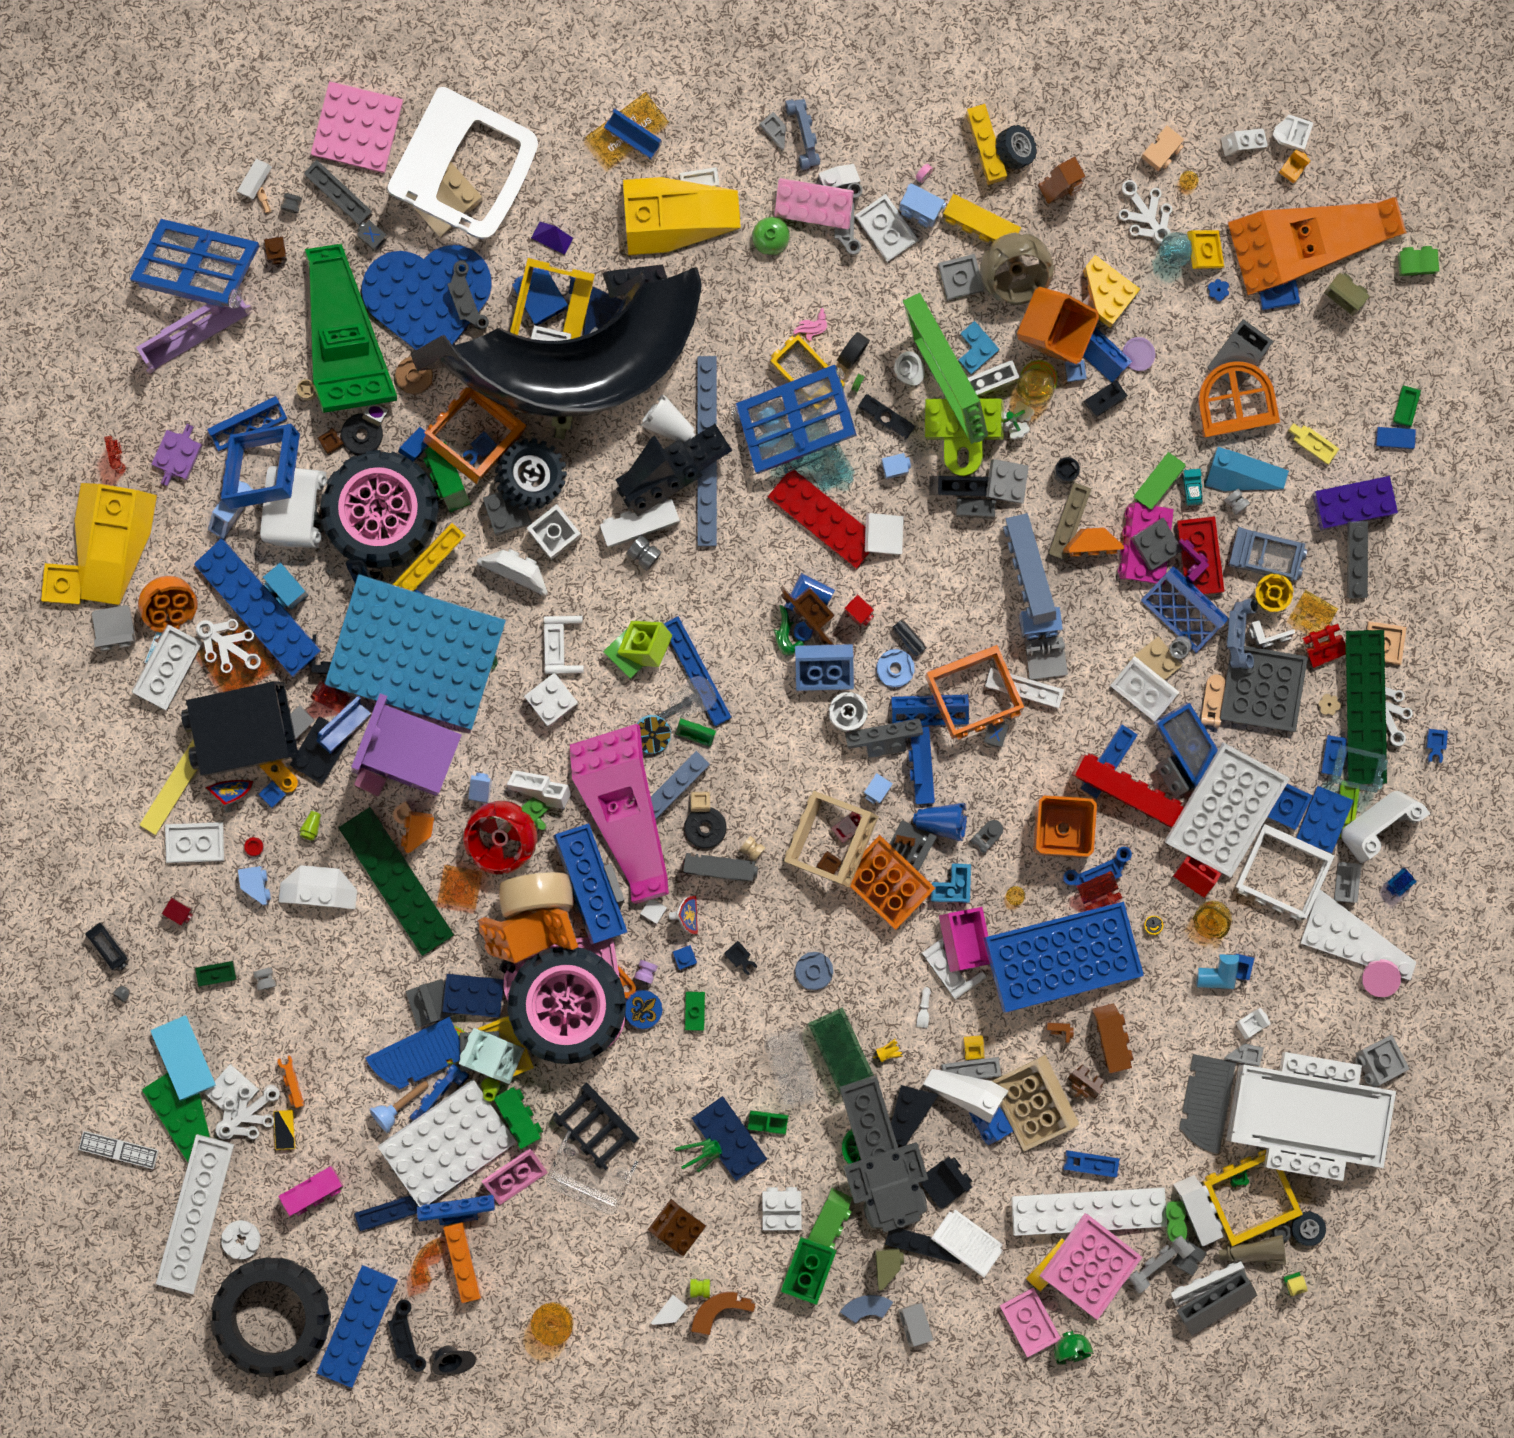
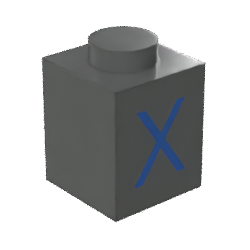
(371, 235)
(996, 734)

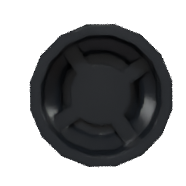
(1066, 470)

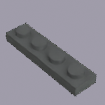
(338, 192)
(1357, 559)

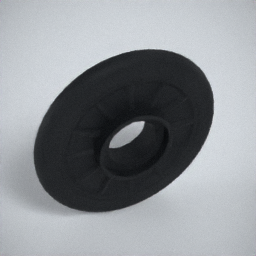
(357, 445)
(709, 839)

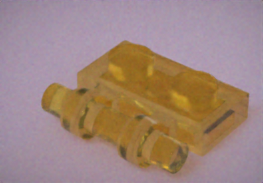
(1315, 607)

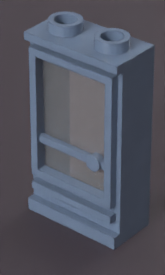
(1267, 554)

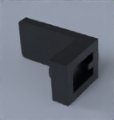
(358, 567)
(324, 666)

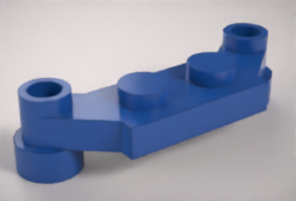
(1114, 865)
(440, 1087)

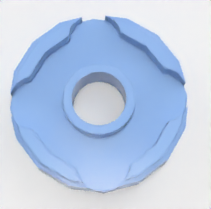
(895, 656)

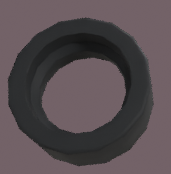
(853, 350)

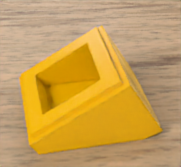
(974, 1047)

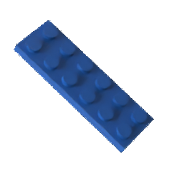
(1288, 807)
(590, 883)
(357, 1326)

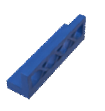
(245, 416)
(926, 704)

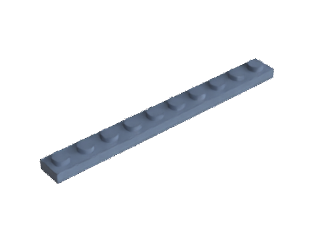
(708, 482)

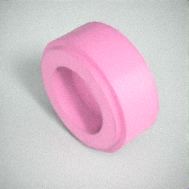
(924, 173)

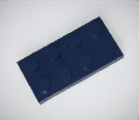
(738, 1148)

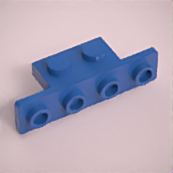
(922, 768)
(457, 1210)

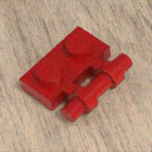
(1327, 650)

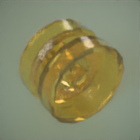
(540, 1323)

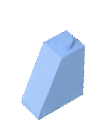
(223, 517)

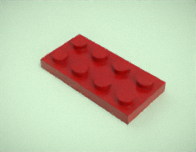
(1204, 537)

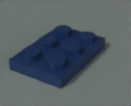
(472, 995)

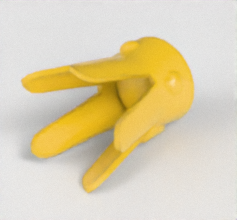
(888, 1051)

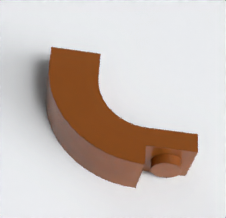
(712, 1306)

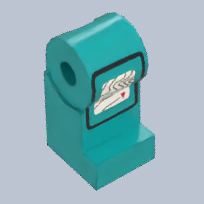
(1192, 486)

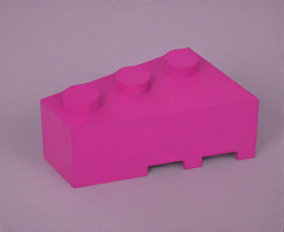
(311, 1191)

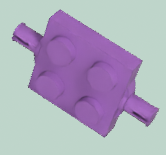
(177, 454)

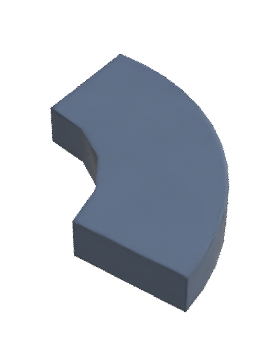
(866, 1306)

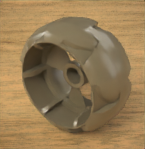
(1009, 250)

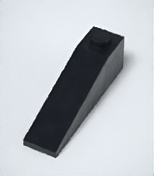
(958, 485)

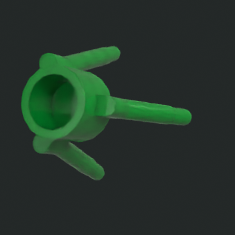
(711, 1150)

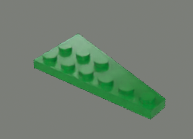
(181, 1118)

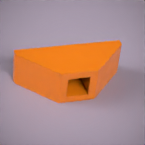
(1092, 541)

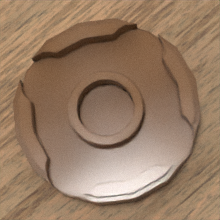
(412, 381)

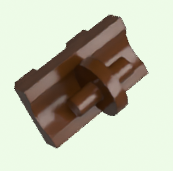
(1084, 1085)

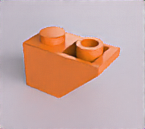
(418, 830)

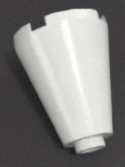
(667, 421)

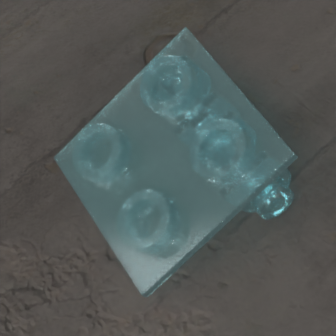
(831, 469)

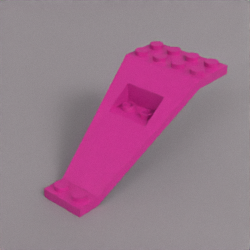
(613, 774)

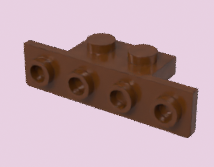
(813, 609)

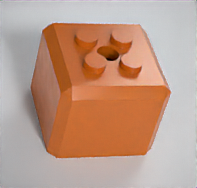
(1058, 325)
(1077, 814)

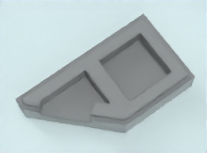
(774, 129)

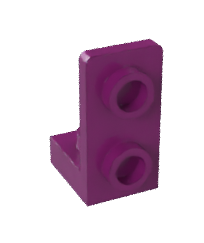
(1195, 570)

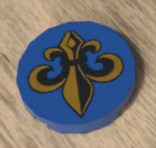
(643, 1009)

